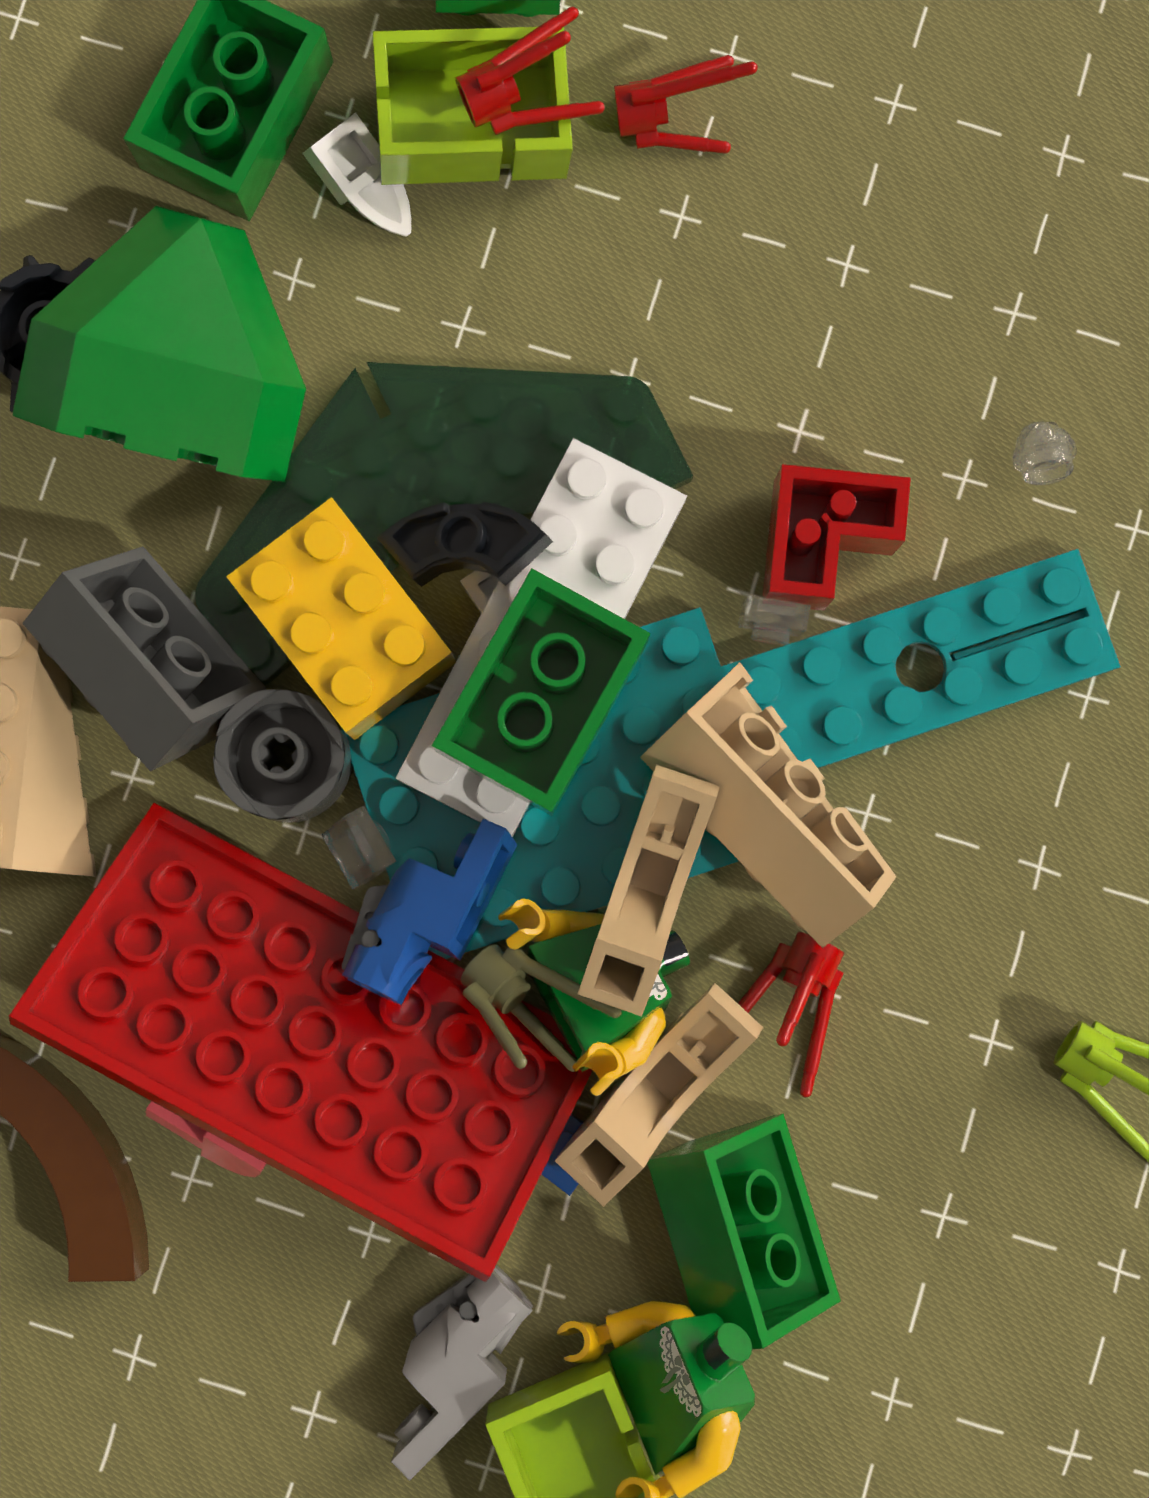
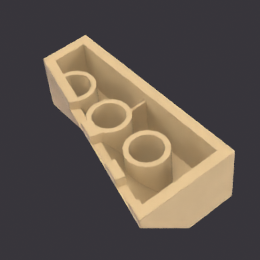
(39, 756)
(775, 810)

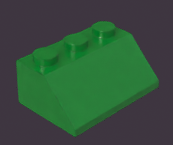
(745, 1229)

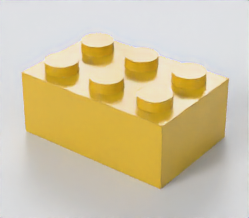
(342, 619)

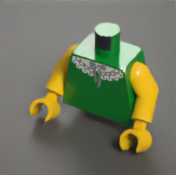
(595, 1039)
(680, 1386)

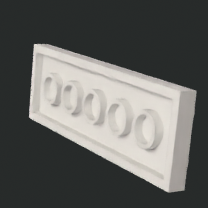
(605, 538)

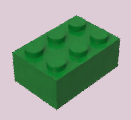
(230, 100)
(541, 692)

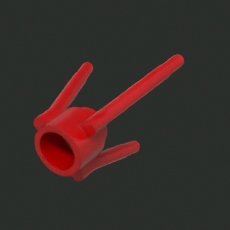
(491, 88)
(644, 104)
(808, 971)

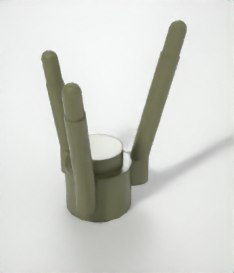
(498, 982)

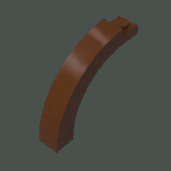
(83, 1164)

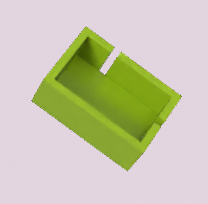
(425, 124)
(568, 1436)

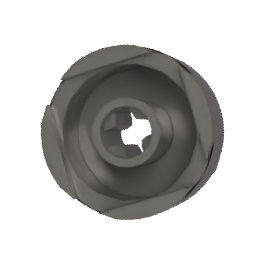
(246, 754)

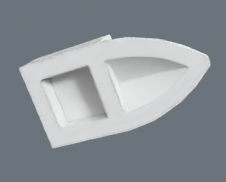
(351, 170)

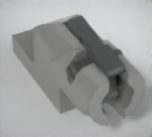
(454, 1361)

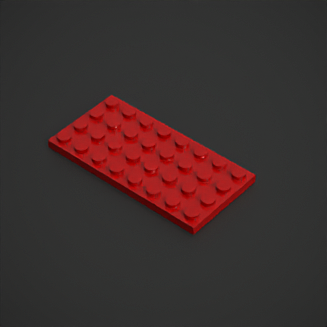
(231, 1008)

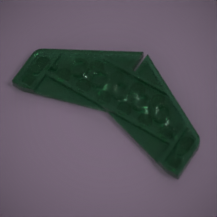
(447, 440)

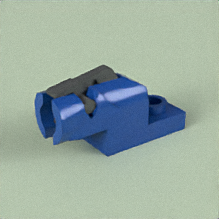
(425, 911)

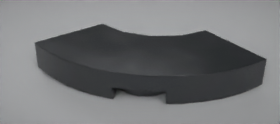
(464, 537)

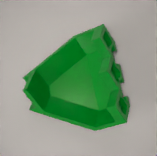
(169, 352)

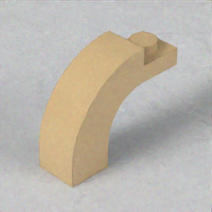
(648, 890)
(650, 1099)

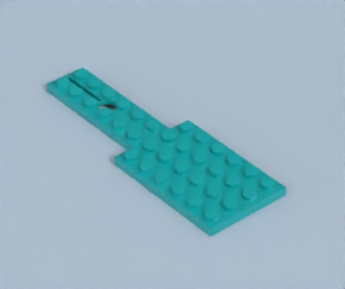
(829, 690)

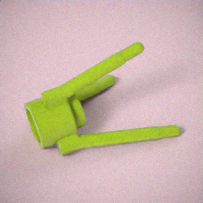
(1090, 1057)

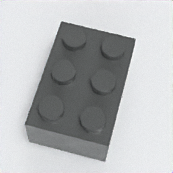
(141, 654)

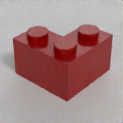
(827, 512)

